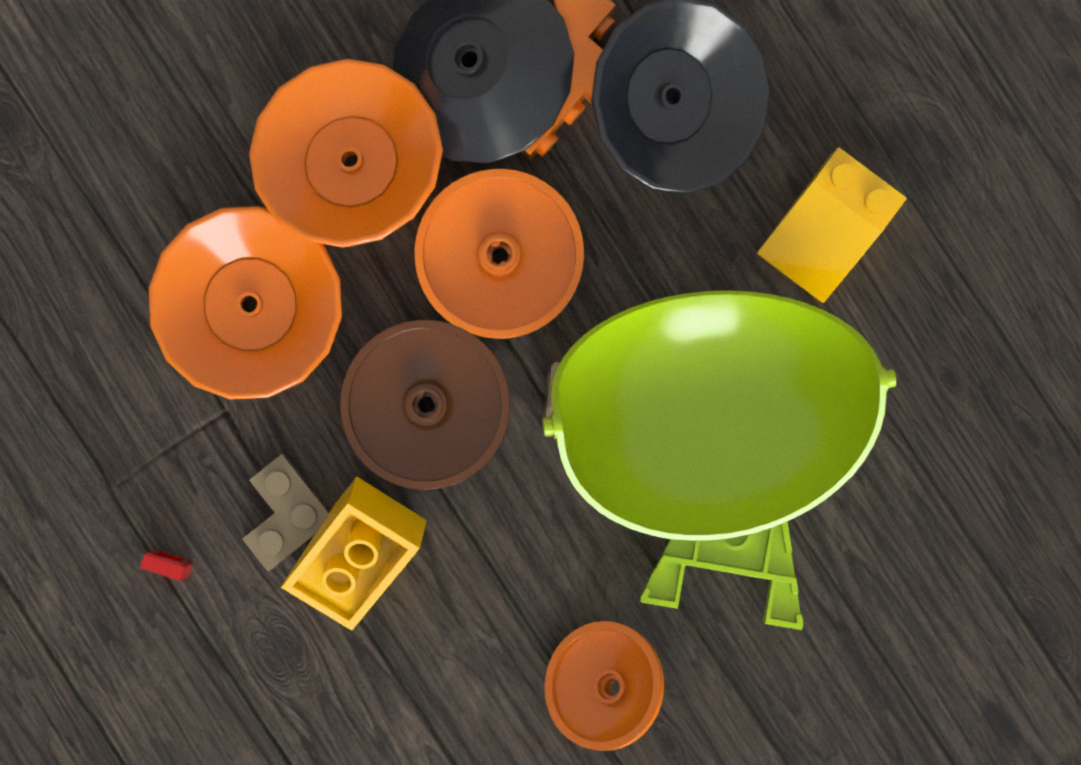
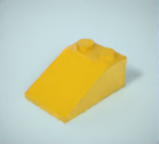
(831, 225)
(355, 553)

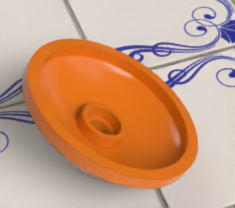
(582, 679)

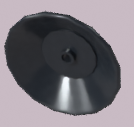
(511, 89)
(716, 89)

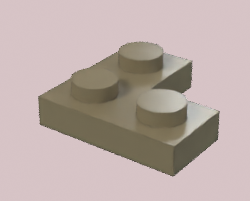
(296, 513)

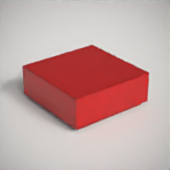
(166, 564)

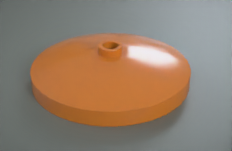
(493, 213)

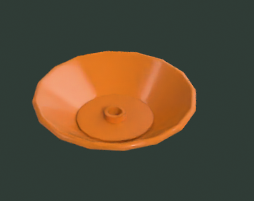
(338, 114)
(201, 296)

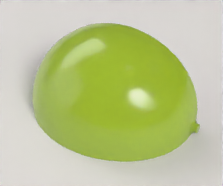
(716, 412)

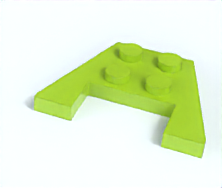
(754, 555)

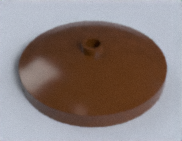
(384, 411)

